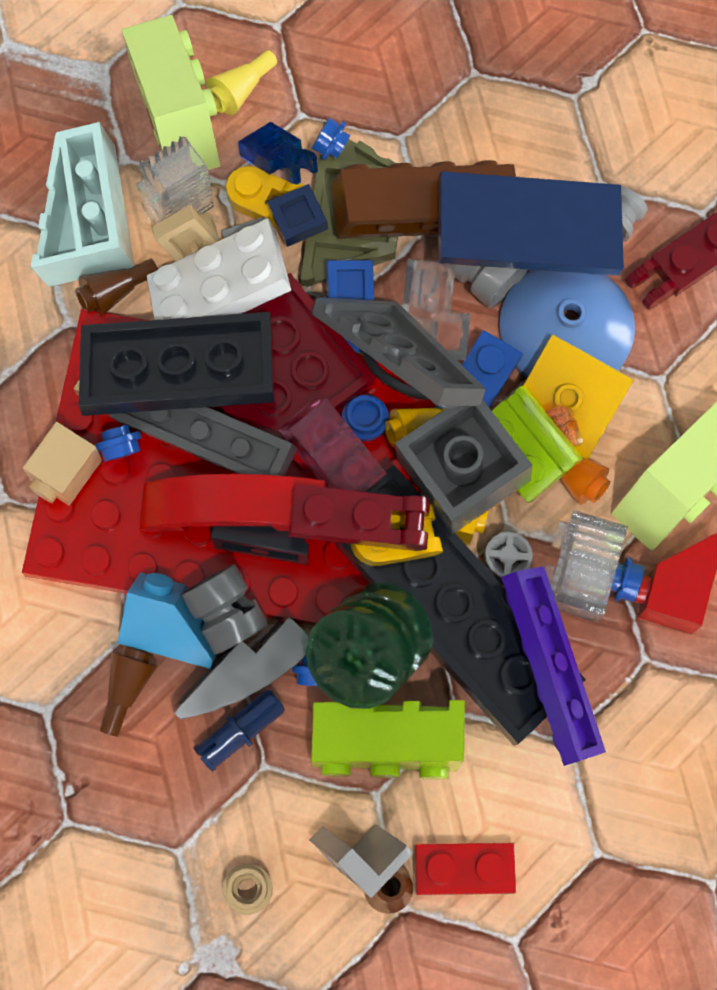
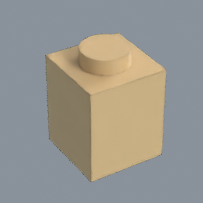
(61, 465)

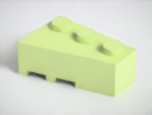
(172, 86)
(673, 485)

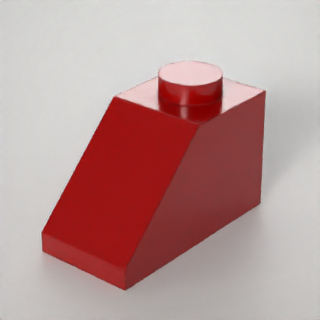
(680, 587)

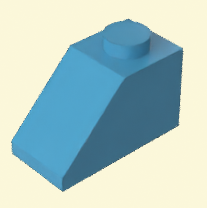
(161, 623)

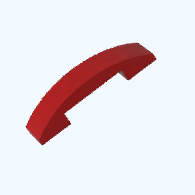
(219, 501)

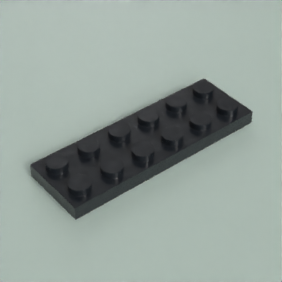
(469, 622)

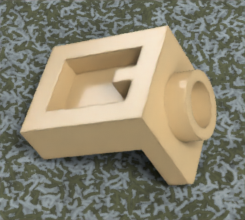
(185, 232)

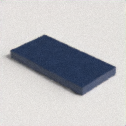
(530, 223)

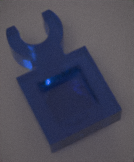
(276, 149)

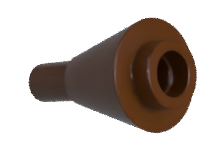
(104, 290)
(128, 677)

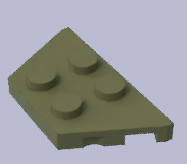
(325, 245)

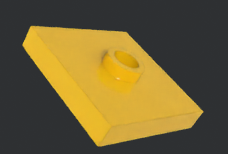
(579, 381)

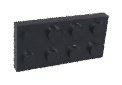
(176, 364)

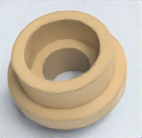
(232, 883)

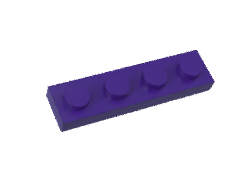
(553, 665)

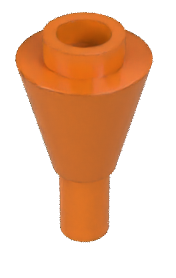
(587, 481)

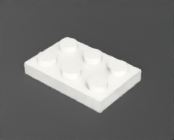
(222, 277)

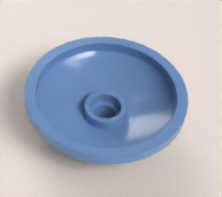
(536, 310)

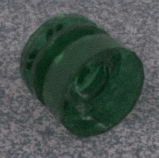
(369, 645)

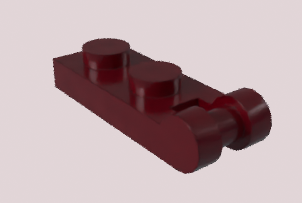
(357, 517)

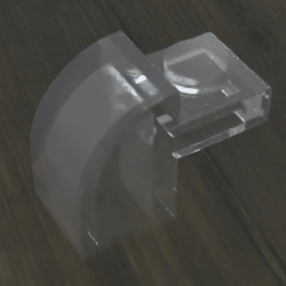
(429, 301)

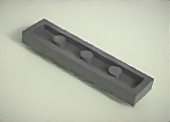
(215, 439)

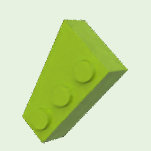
(389, 739)

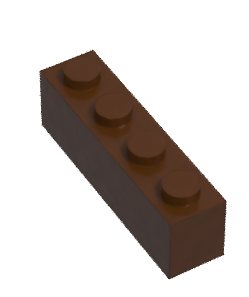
(395, 198)

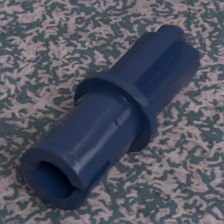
(239, 729)

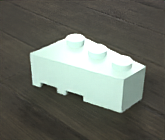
(84, 209)

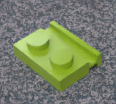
(539, 441)

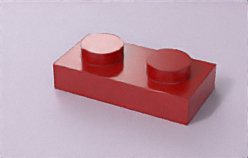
(465, 869)

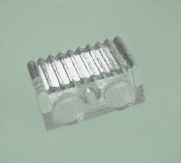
(174, 182)
(585, 564)

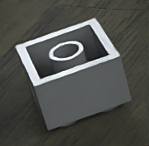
(463, 463)

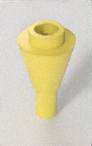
(235, 85)

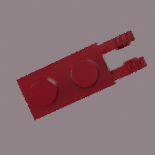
(679, 263)

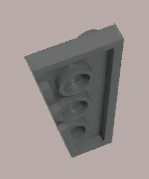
(403, 347)

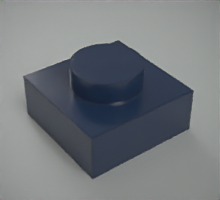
(297, 215)

